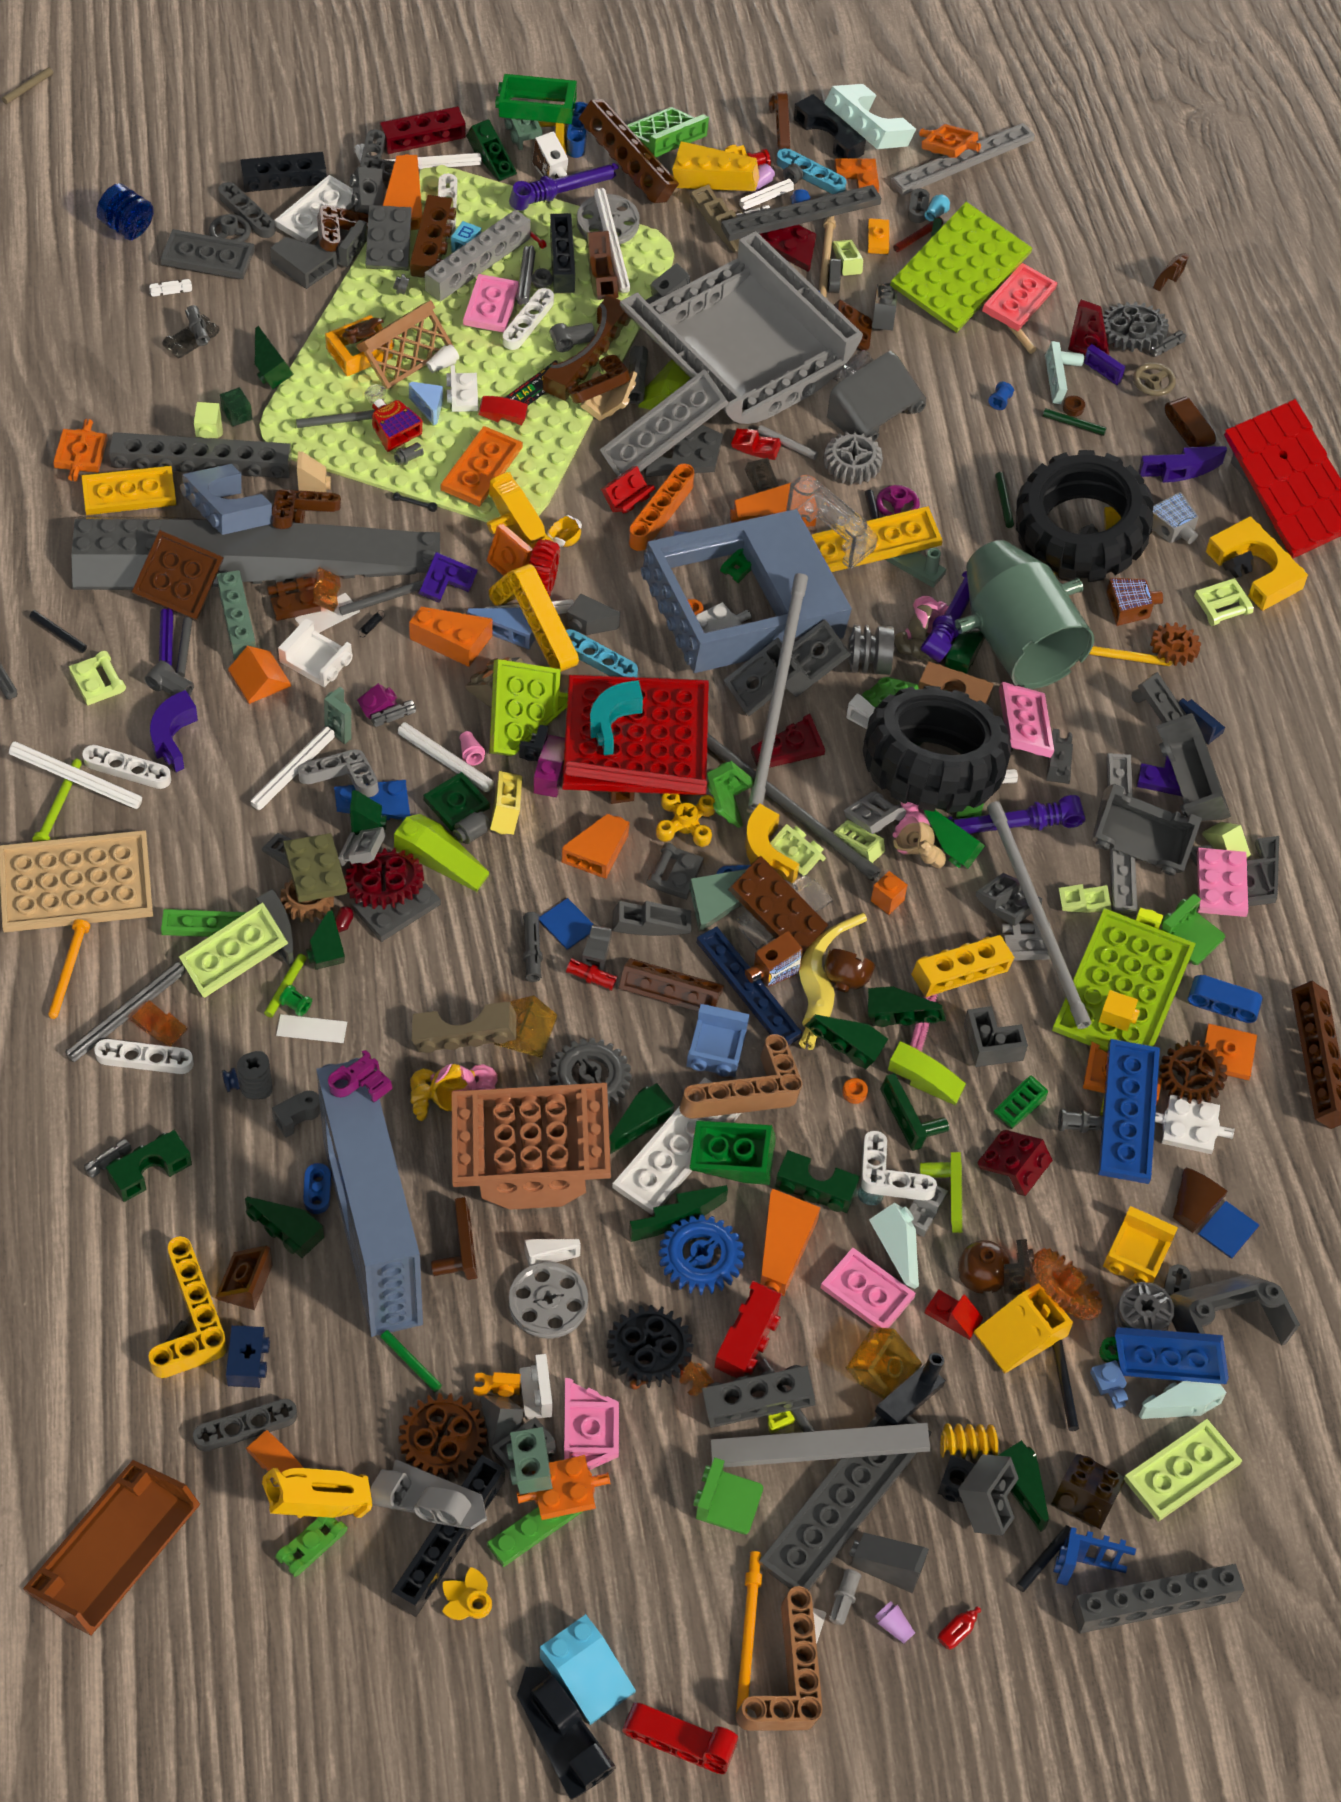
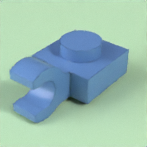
(1111, 1381)

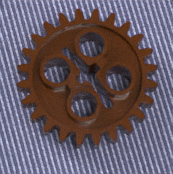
(419, 1427)

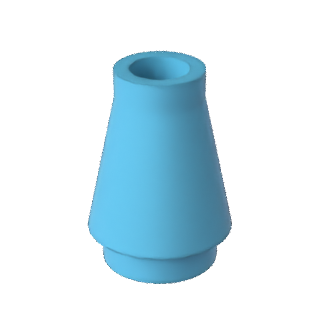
(938, 206)

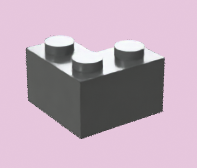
(991, 1043)
(986, 1494)

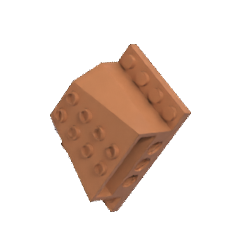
(531, 1143)

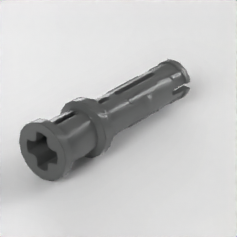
(1079, 1121)

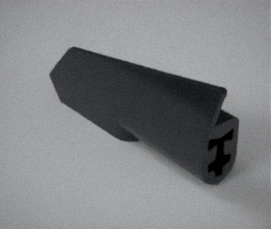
(563, 1734)

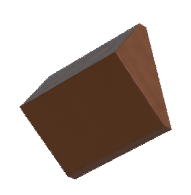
(246, 1277)

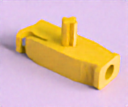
(515, 510)
(317, 1493)

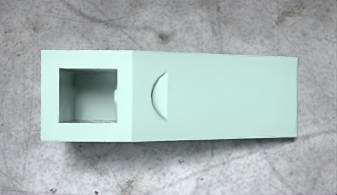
(1183, 1400)

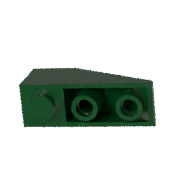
(493, 155)
(897, 1006)
(852, 1038)
(291, 1225)

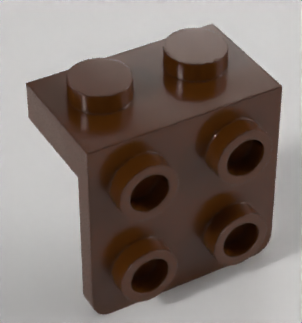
(859, 320)

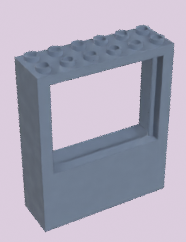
(778, 550)

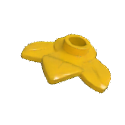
(464, 1594)

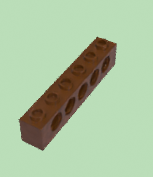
(628, 151)
(1319, 1051)

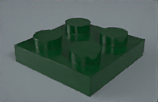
(455, 800)

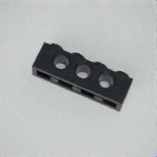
(283, 171)
(562, 253)

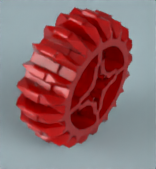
(546, 561)

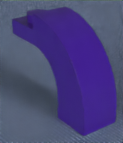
(167, 720)

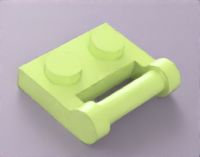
(1220, 596)
(90, 682)

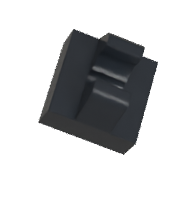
(1241, 561)

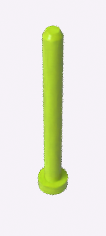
(53, 813)

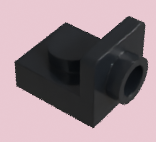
(532, 750)

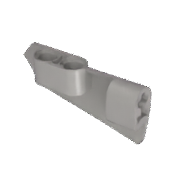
(428, 1497)

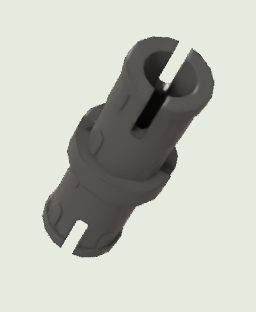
(197, 325)

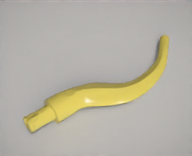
(814, 980)

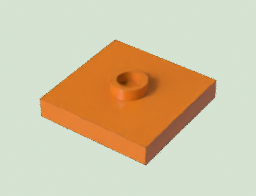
(508, 551)
(1235, 1047)

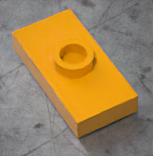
(878, 236)

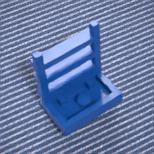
(1075, 1551)

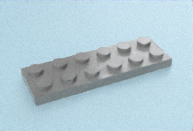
(665, 424)

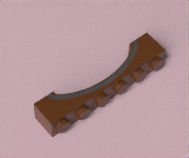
(568, 374)

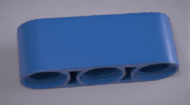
(577, 133)
(1225, 998)

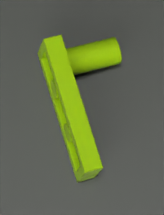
(954, 1170)

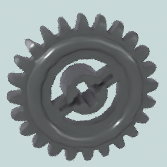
(591, 1071)

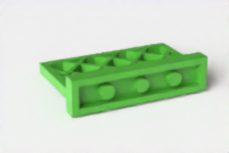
(668, 131)

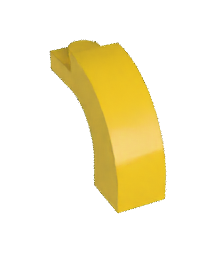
(760, 828)

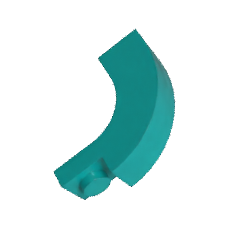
(609, 706)

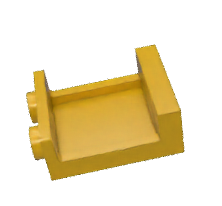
(1140, 1246)

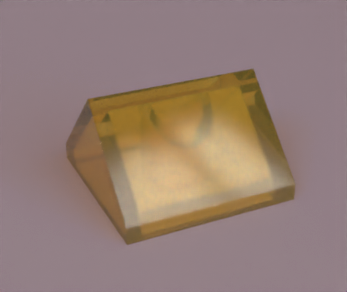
(533, 1026)

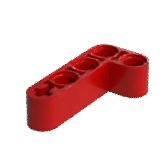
(681, 1738)

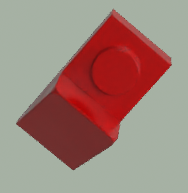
(957, 1315)

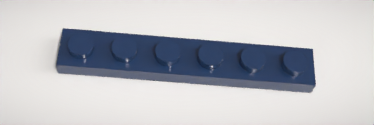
(754, 994)

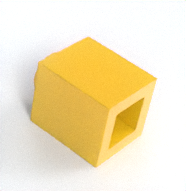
(1119, 1011)

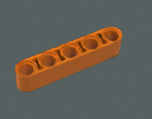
(661, 507)

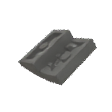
(1005, 899)

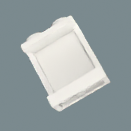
(314, 654)

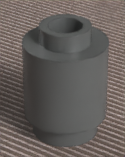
(471, 827)

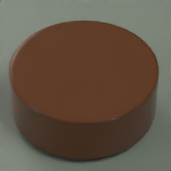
(1073, 406)

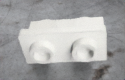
(463, 391)
(536, 1389)

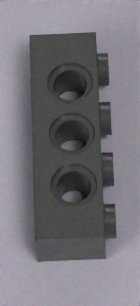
(772, 1402)

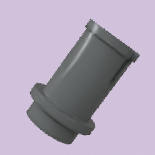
(404, 455)

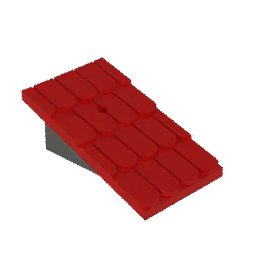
(1289, 476)

